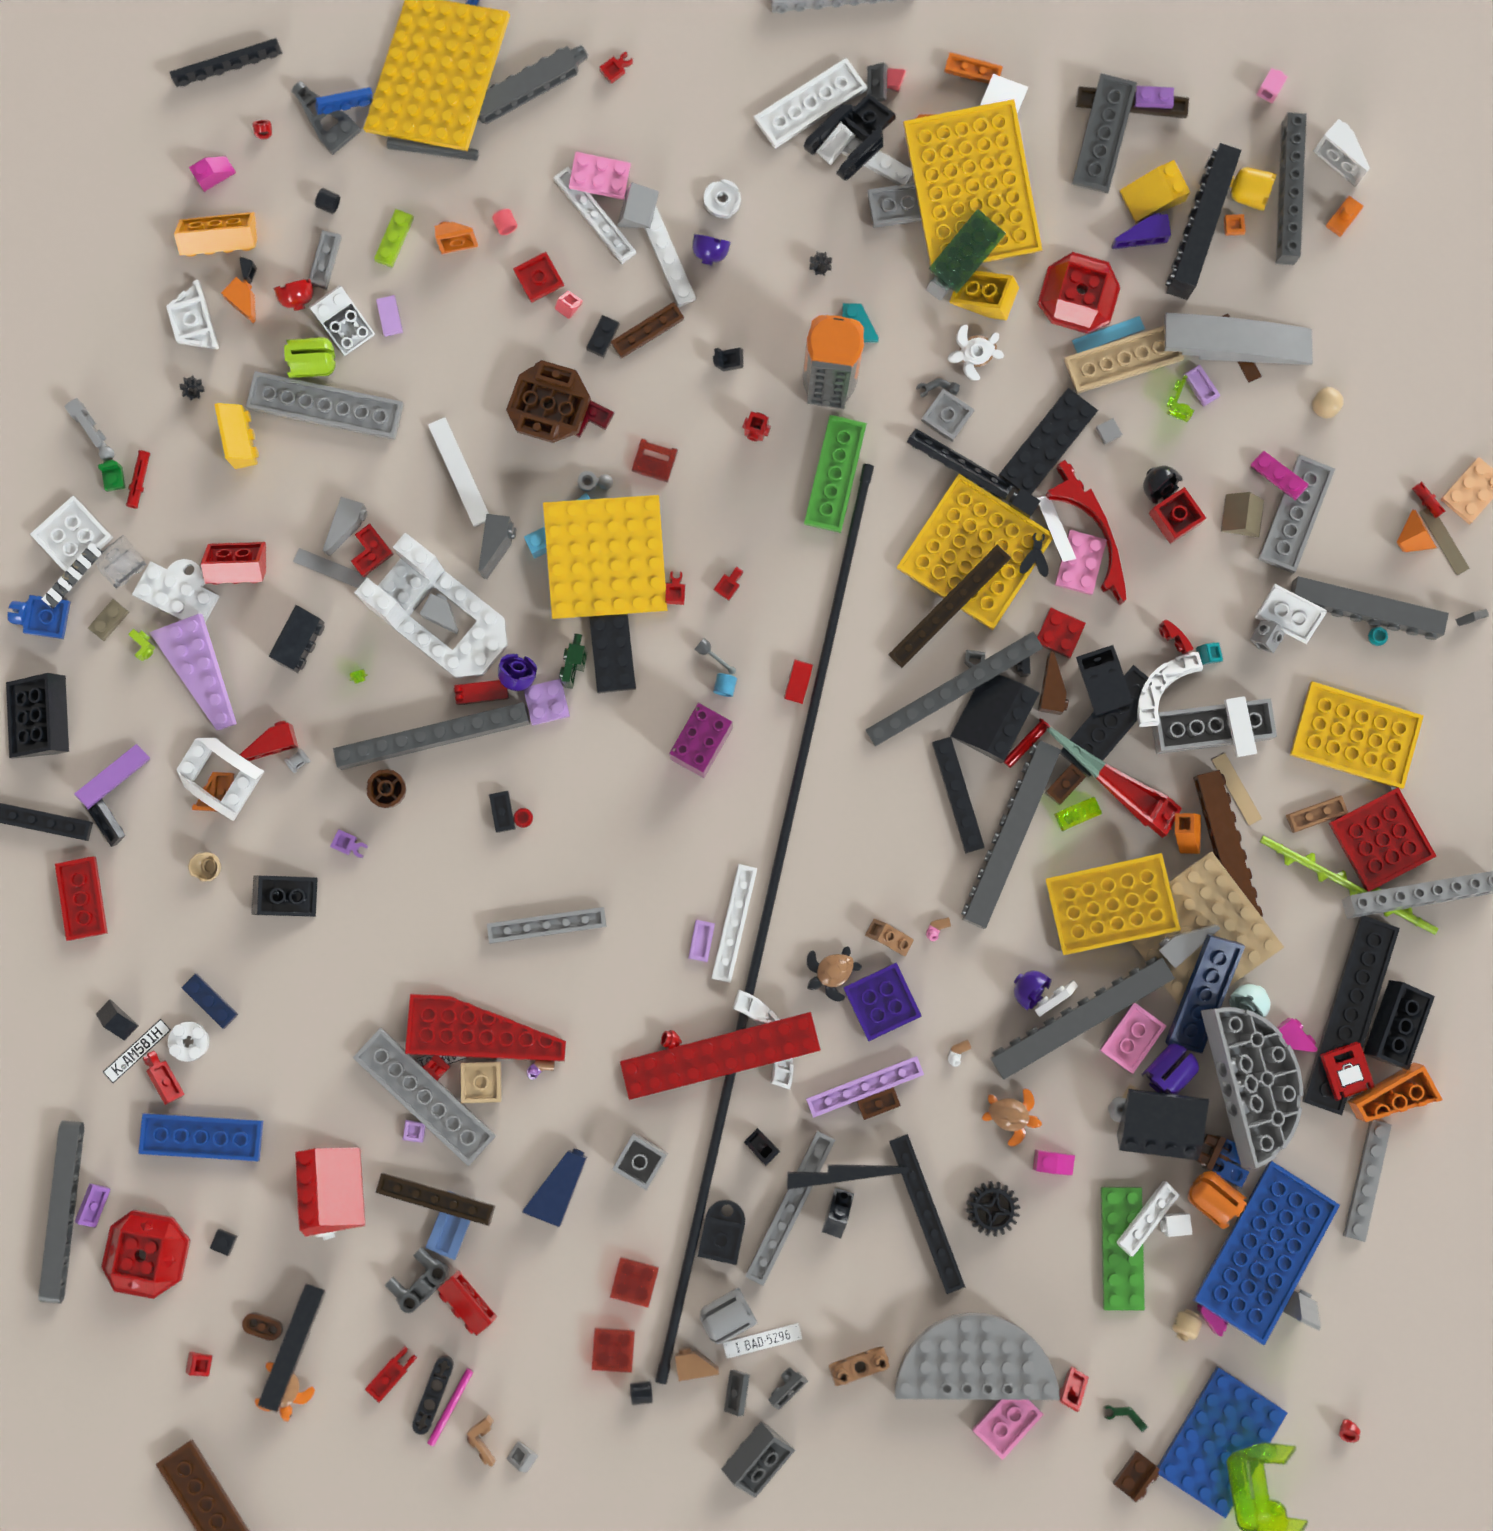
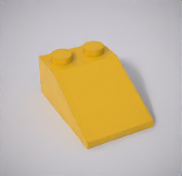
(1155, 191)
(987, 294)

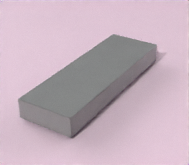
(324, 259)

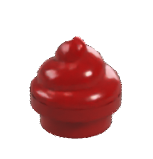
(670, 1039)

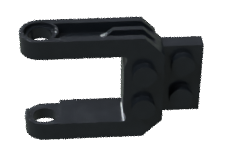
(866, 122)

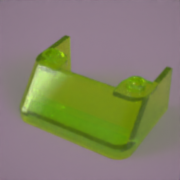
(1250, 1489)

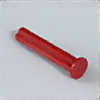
(1026, 743)

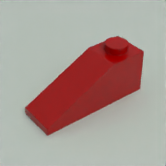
(272, 741)

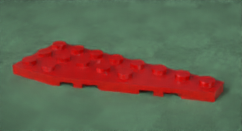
(459, 1029)

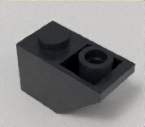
(838, 1213)

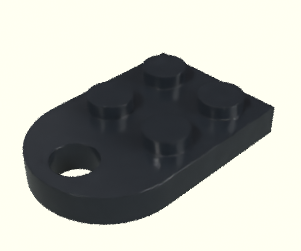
(722, 1233)

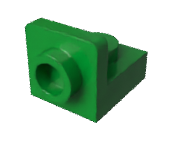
(112, 475)

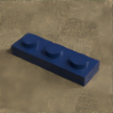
(210, 1001)

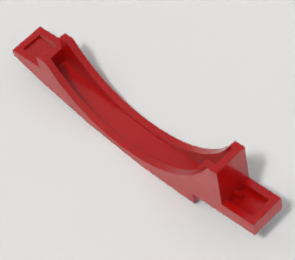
(1073, 493)

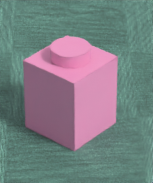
(1272, 85)

